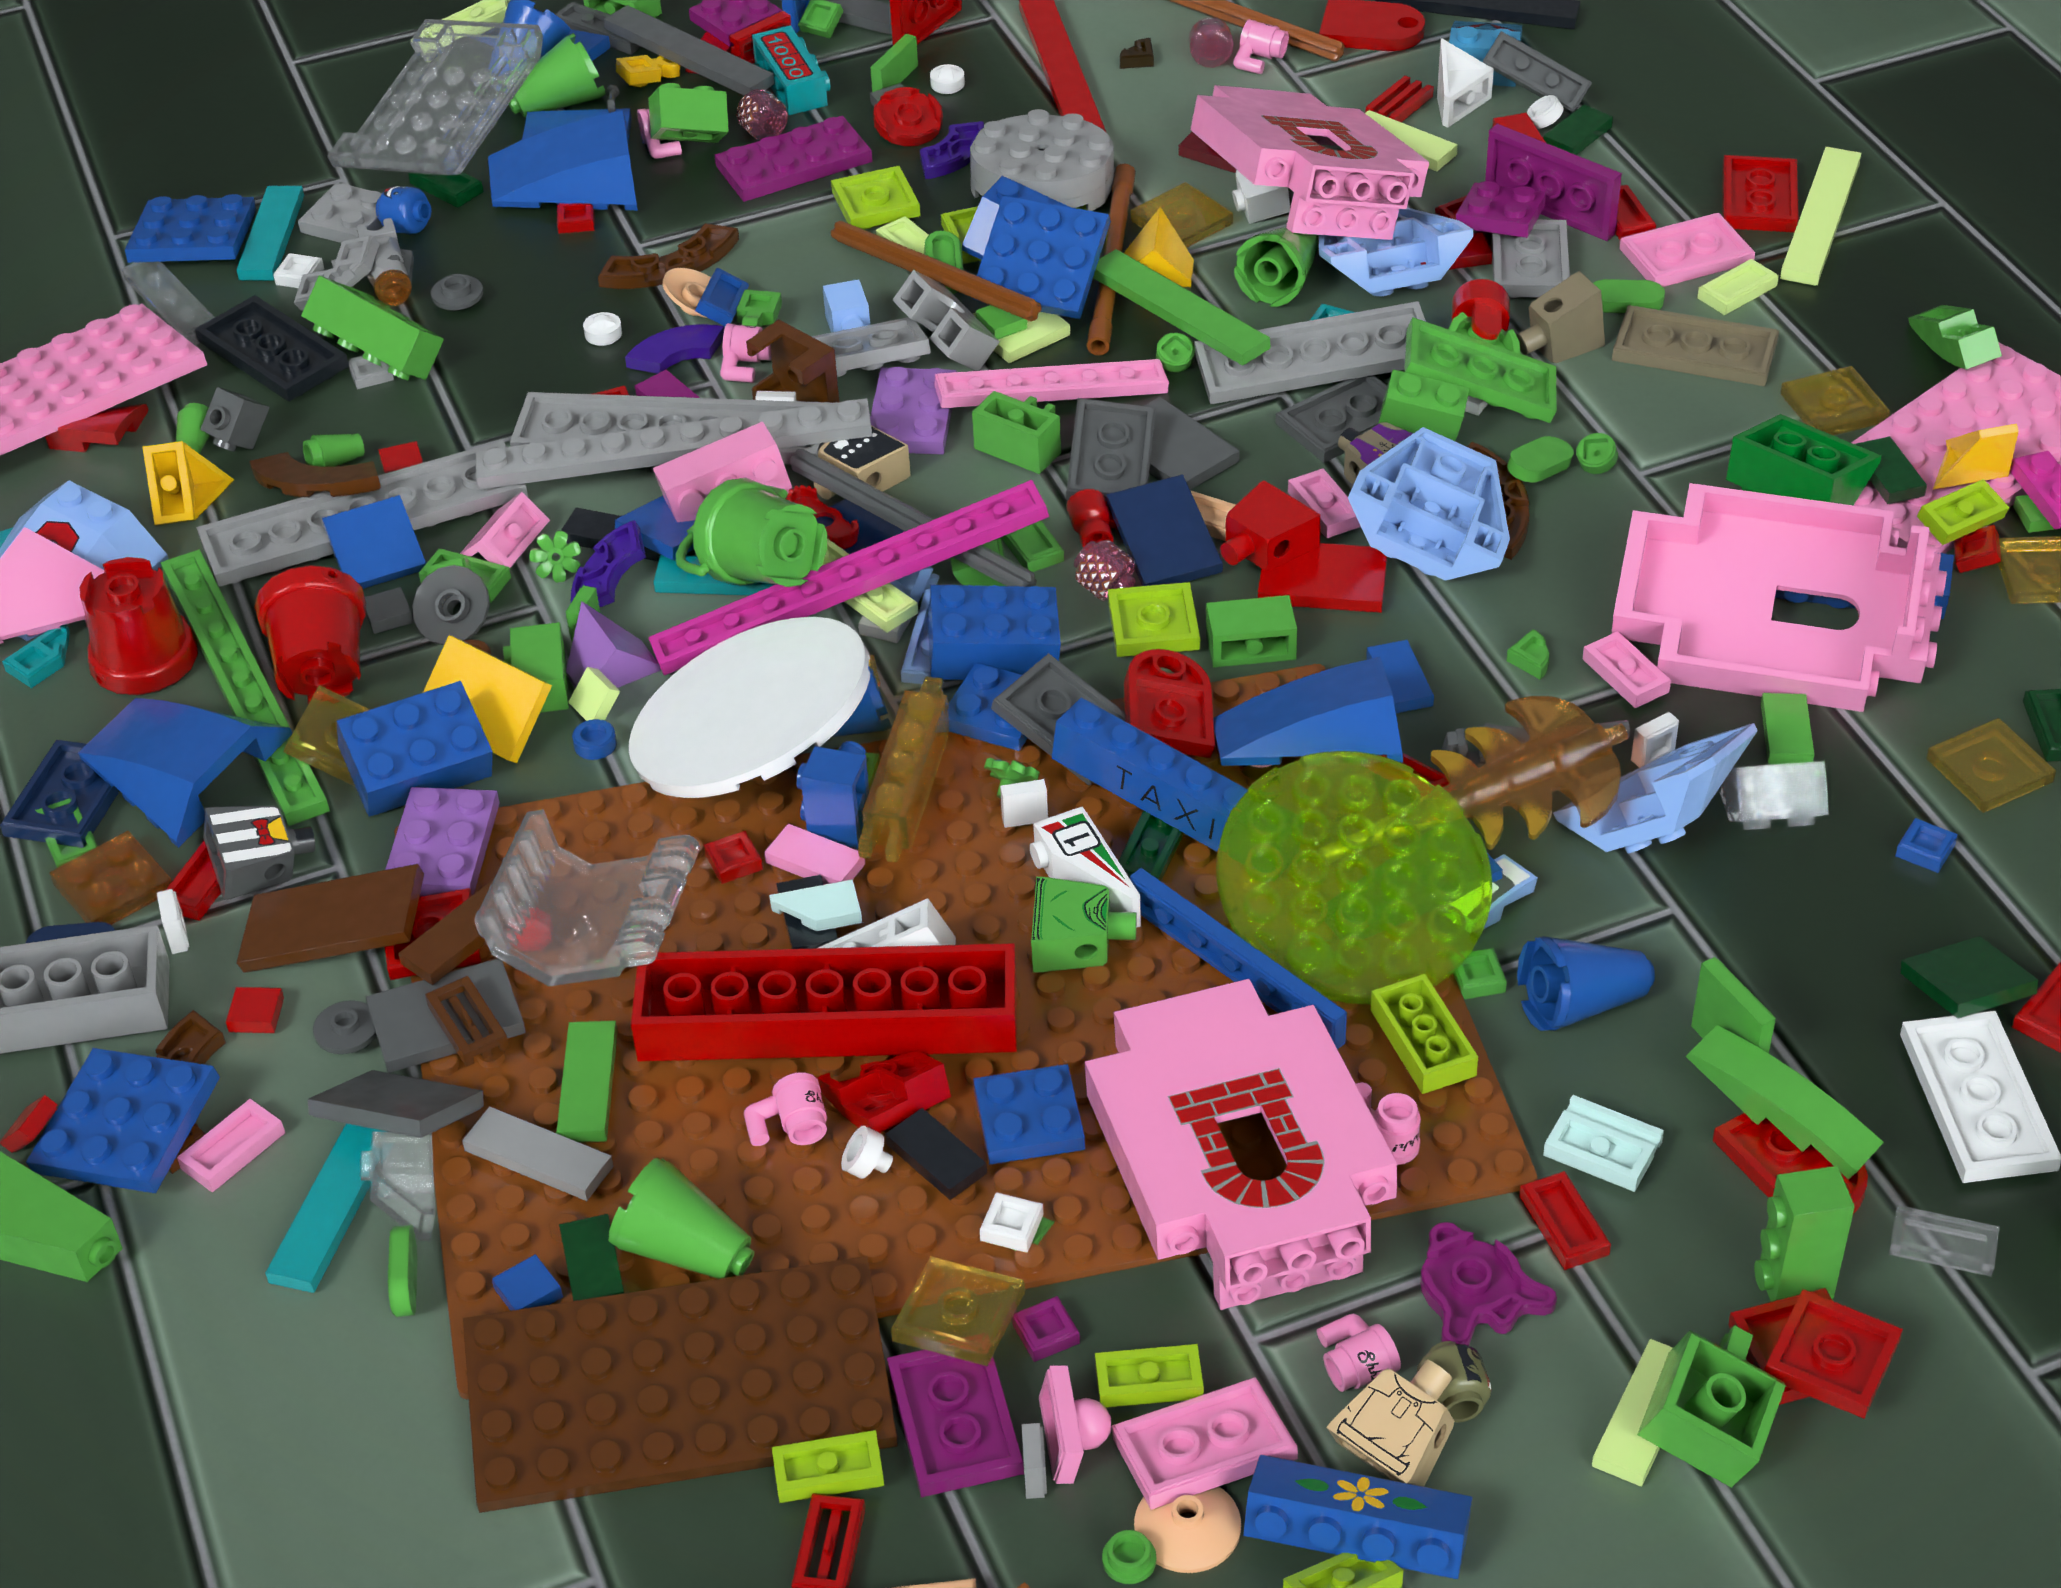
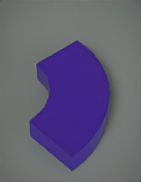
(951, 152)
(675, 345)
(610, 561)

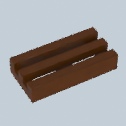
(479, 1044)

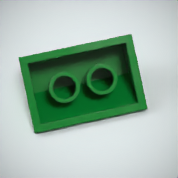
(1799, 462)

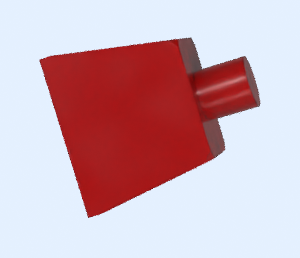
(1269, 528)

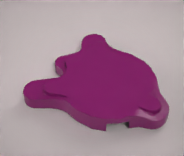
(1477, 1284)

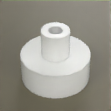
(865, 1153)

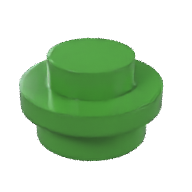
(1129, 1557)

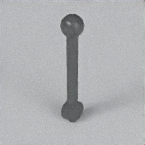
(612, 92)

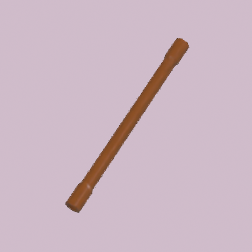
(1101, 325)

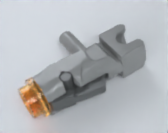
(392, 266)

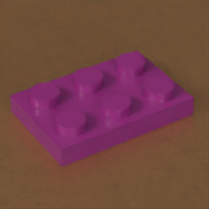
(954, 1421)

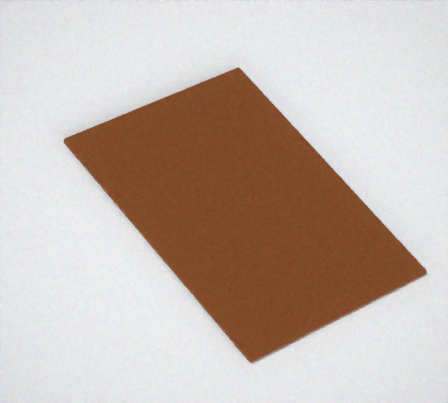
(798, 1196)

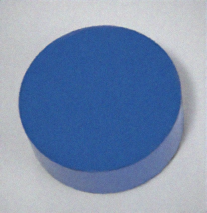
(594, 739)

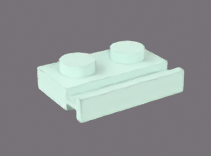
(1603, 1143)

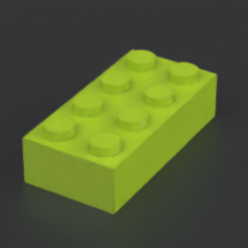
(1424, 1033)

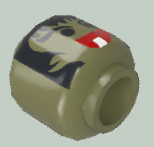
(1470, 1382)

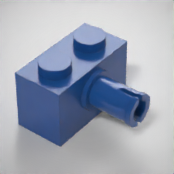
(835, 792)

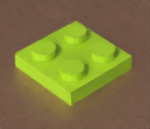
(875, 197)
(1153, 619)

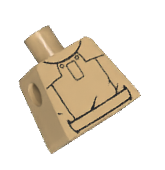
(1398, 1424)

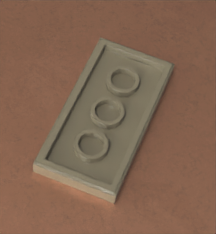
(1696, 345)

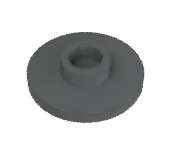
(457, 292)
(344, 1027)

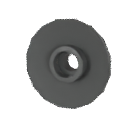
(438, 597)

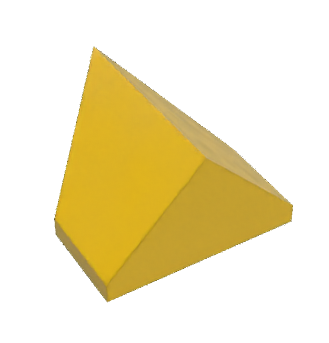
(1163, 250)
(1978, 456)
(181, 482)

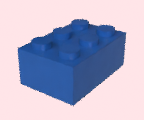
(991, 627)
(414, 743)

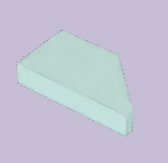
(821, 906)

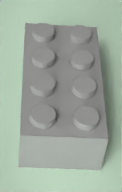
(83, 988)

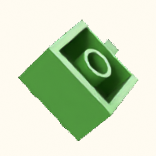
(1713, 1406)

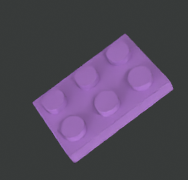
(910, 409)
(445, 836)

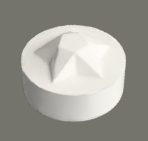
(947, 79)
(1545, 111)
(602, 328)

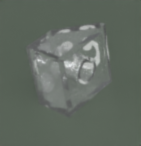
(1775, 792)

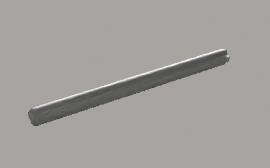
(903, 516)

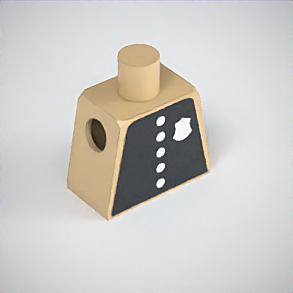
(873, 459)

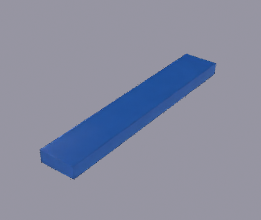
(1232, 954)

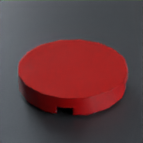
(907, 117)

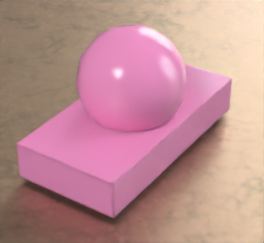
(1069, 1424)

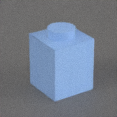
(845, 306)

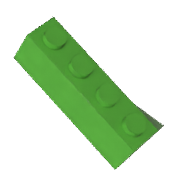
(373, 328)

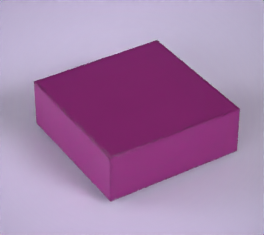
(1045, 1329)

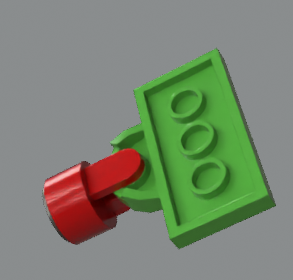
(1482, 354)

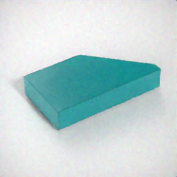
(39, 657)

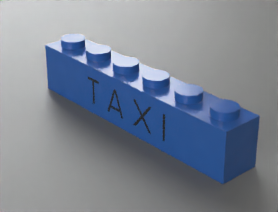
(1145, 772)

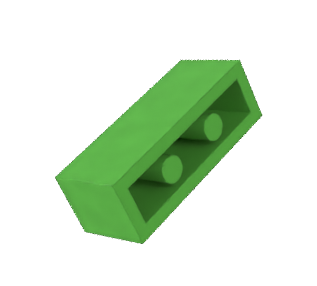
(1804, 1233)

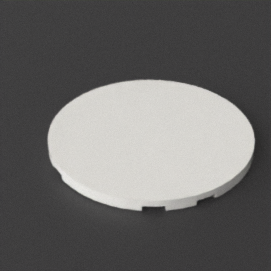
(749, 706)

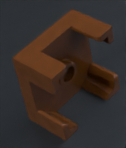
(798, 364)

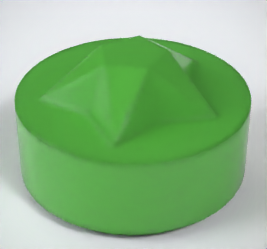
(1175, 352)
(1597, 453)

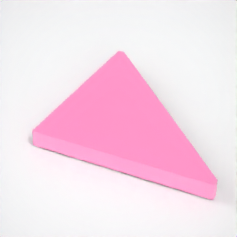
(40, 586)

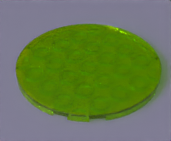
(1354, 874)

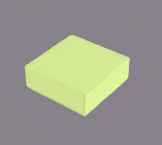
(594, 695)

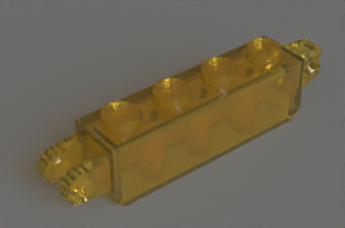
(906, 771)

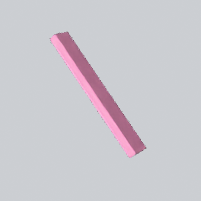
(1053, 382)

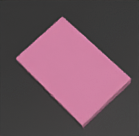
(1686, 250)
(1202, 1442)

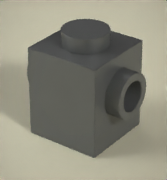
(234, 419)

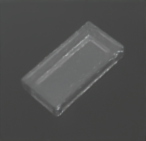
(1944, 1240)

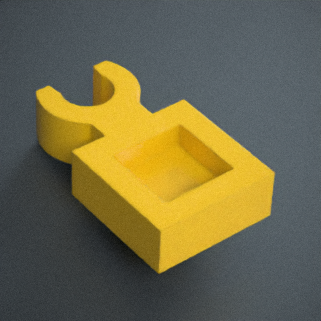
(642, 69)

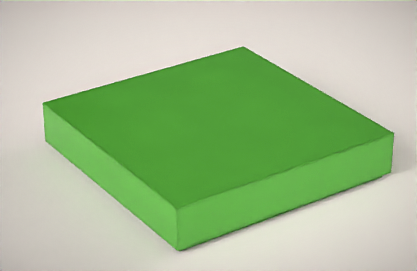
(1728, 1003)

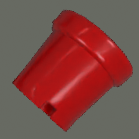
(135, 629)
(313, 629)

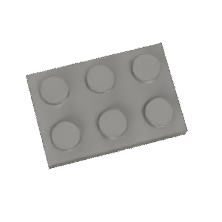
(1533, 263)
(876, 344)

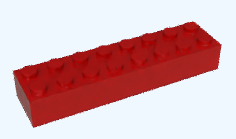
(826, 1002)

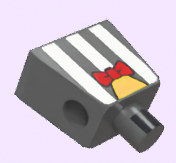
(252, 847)

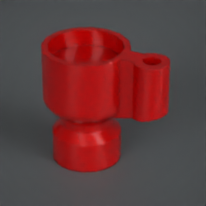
(1090, 516)

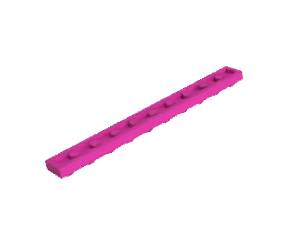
(855, 573)

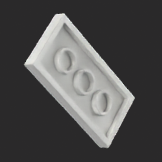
(1980, 1097)

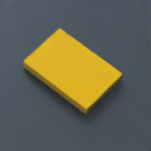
(500, 693)

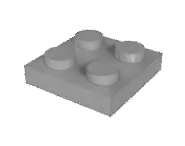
(340, 212)

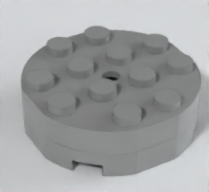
(1047, 154)

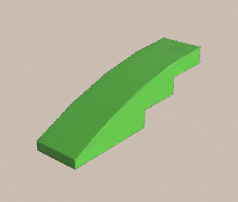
(1791, 1102)

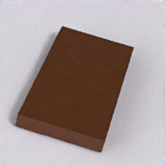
(331, 918)

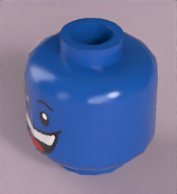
(406, 207)

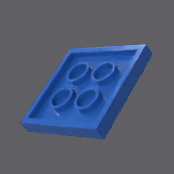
(191, 229)
(1045, 253)
(123, 1120)

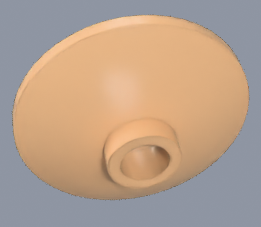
(686, 288)
(1192, 1542)

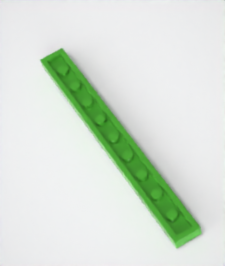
(242, 681)

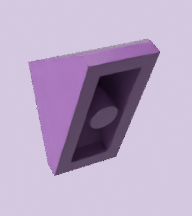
(609, 648)

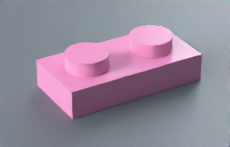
(1324, 496)
(1626, 669)

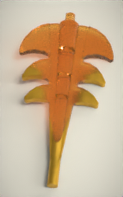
(1561, 754)

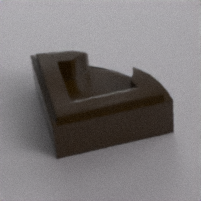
(1138, 56)

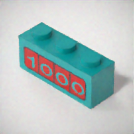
(796, 71)

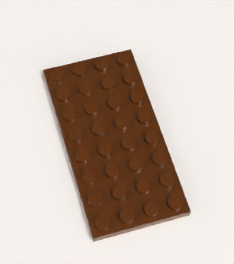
(672, 1382)

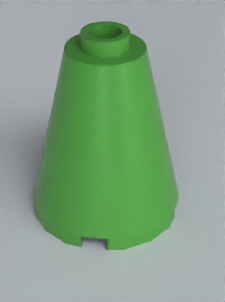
(559, 80)
(1275, 265)
(679, 1225)

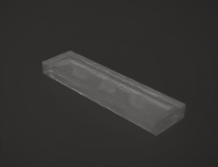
(167, 297)

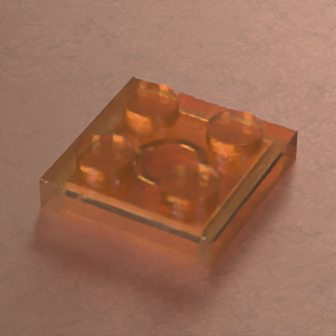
(111, 880)

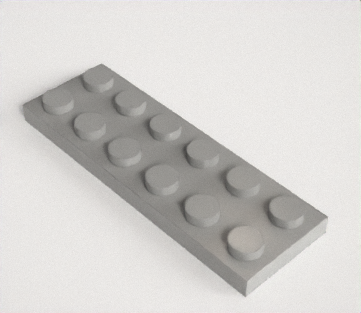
(1313, 354)

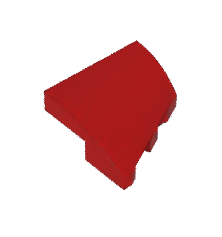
(100, 428)
(888, 1090)

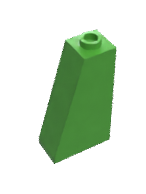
(50, 1226)

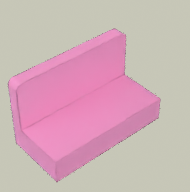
(508, 532)

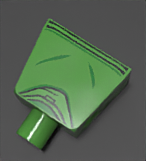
(1075, 925)

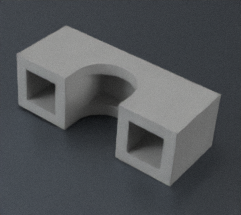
(952, 324)

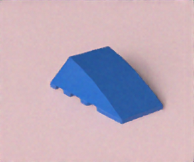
(567, 165)
(1315, 714)
(169, 753)

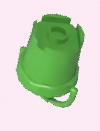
(753, 536)

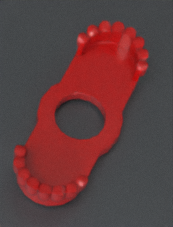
(840, 531)

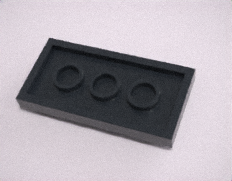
(272, 348)

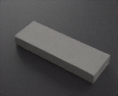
(538, 1153)

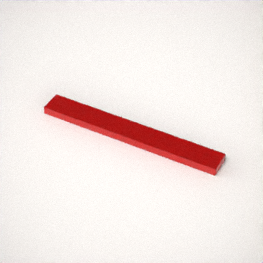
(1058, 60)

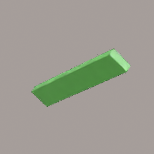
(1181, 307)

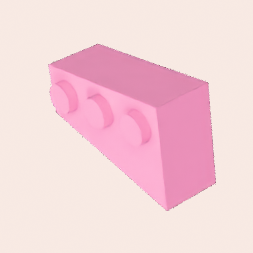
(741, 455)

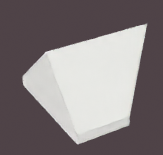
(1462, 83)

